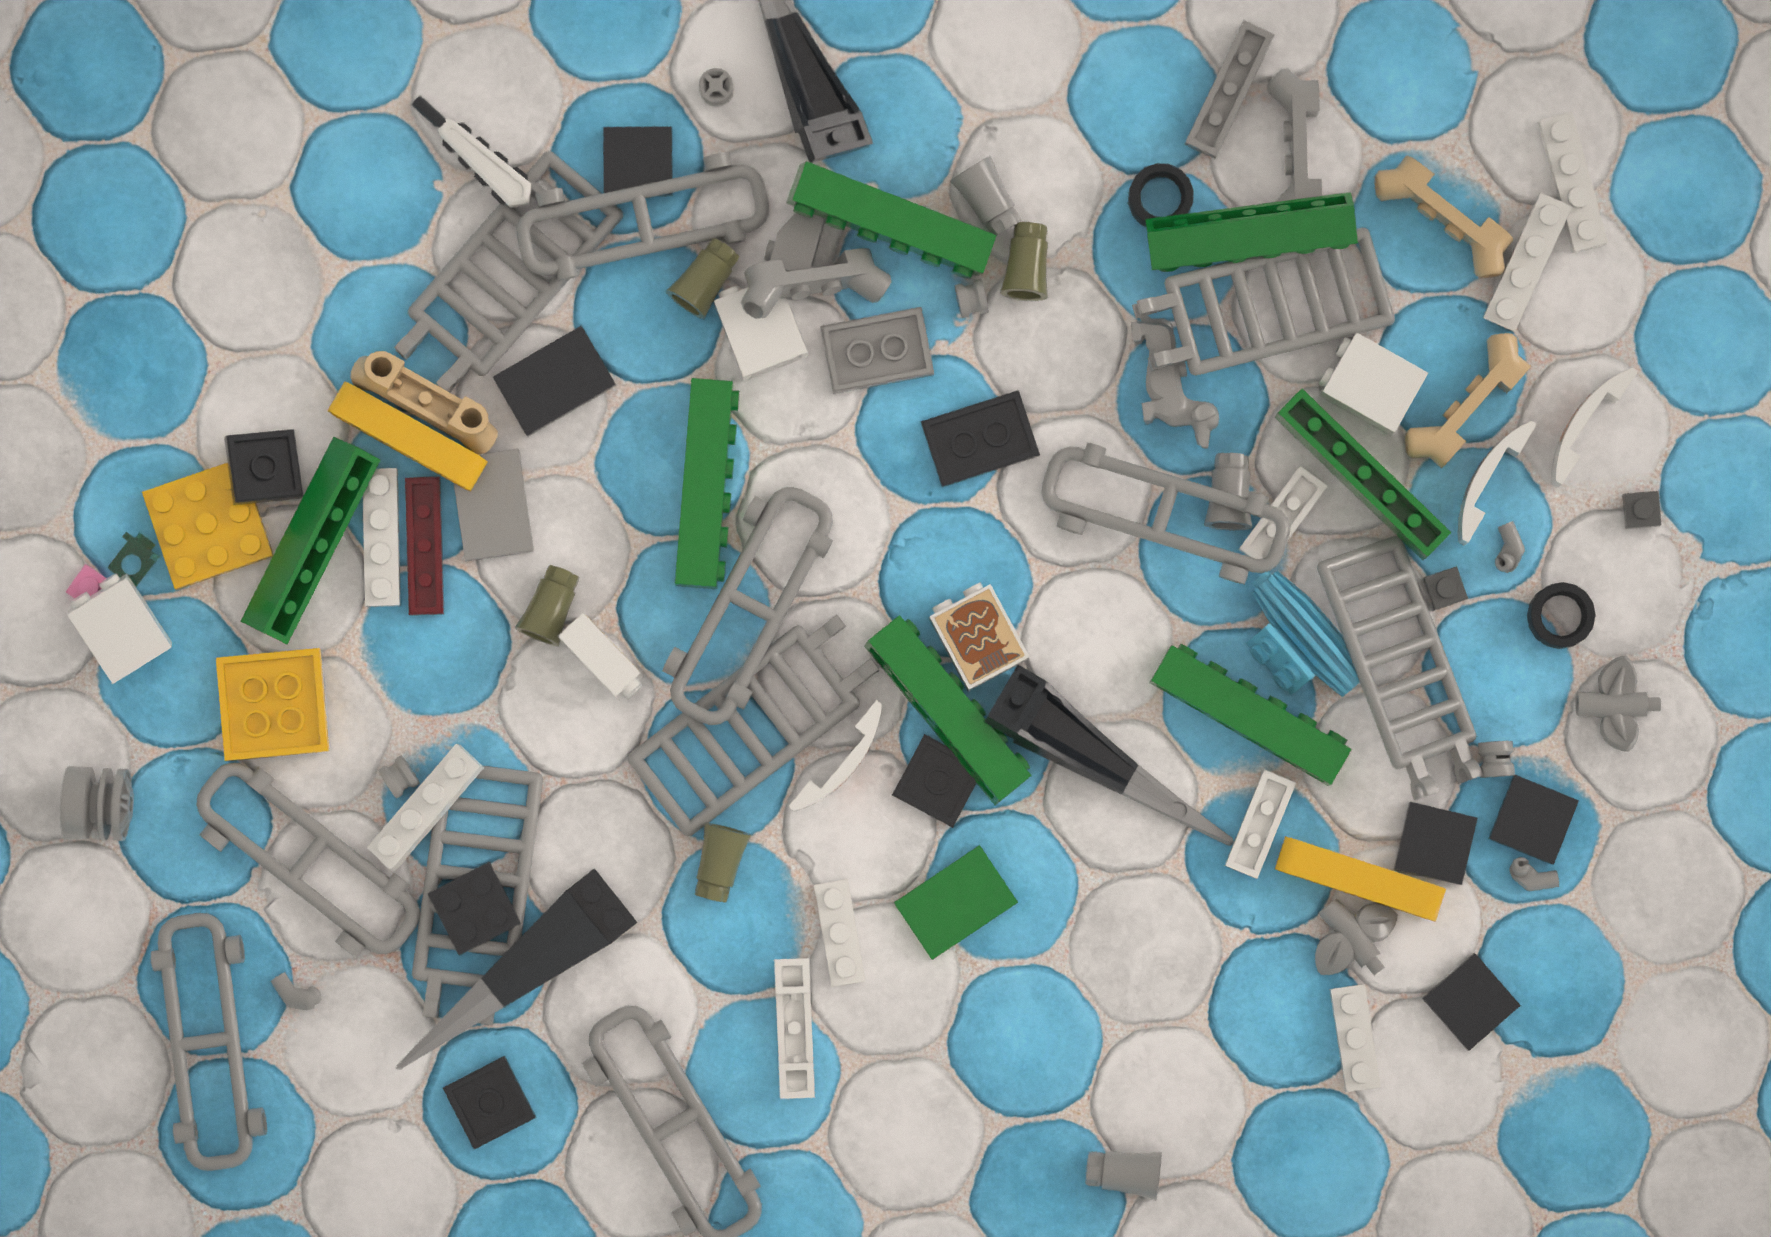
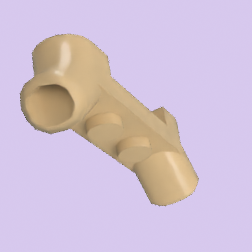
(1411, 181)
(457, 417)
(1442, 441)

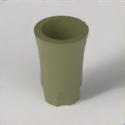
(1027, 263)
(704, 278)
(549, 606)
(719, 861)

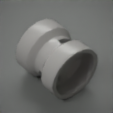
(1496, 767)

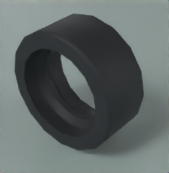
(1153, 171)
(1587, 612)

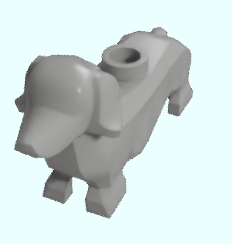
(1166, 387)

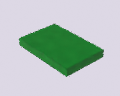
(955, 902)

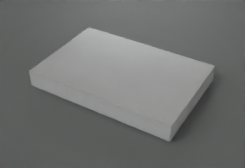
(877, 350)
(496, 510)

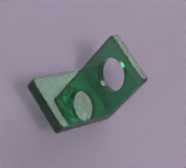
(138, 546)

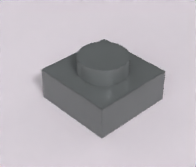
(1641, 509)
(1445, 588)

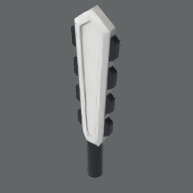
(491, 168)

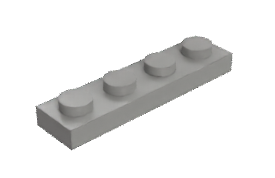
(1229, 89)

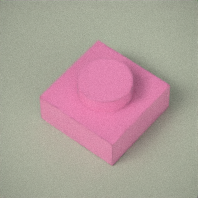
(86, 581)

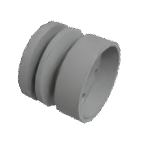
(91, 803)

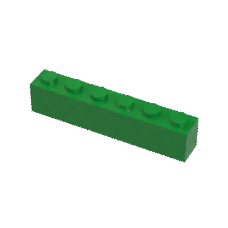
(890, 219)
(1251, 231)
(1362, 474)
(705, 483)
(310, 540)
(947, 709)
(1251, 715)

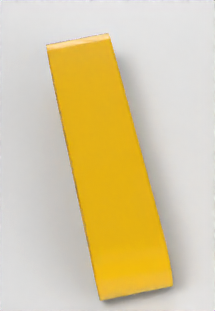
(407, 436)
(1360, 879)

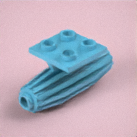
(1299, 639)

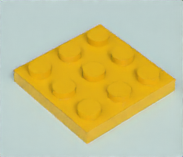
(203, 529)
(272, 704)

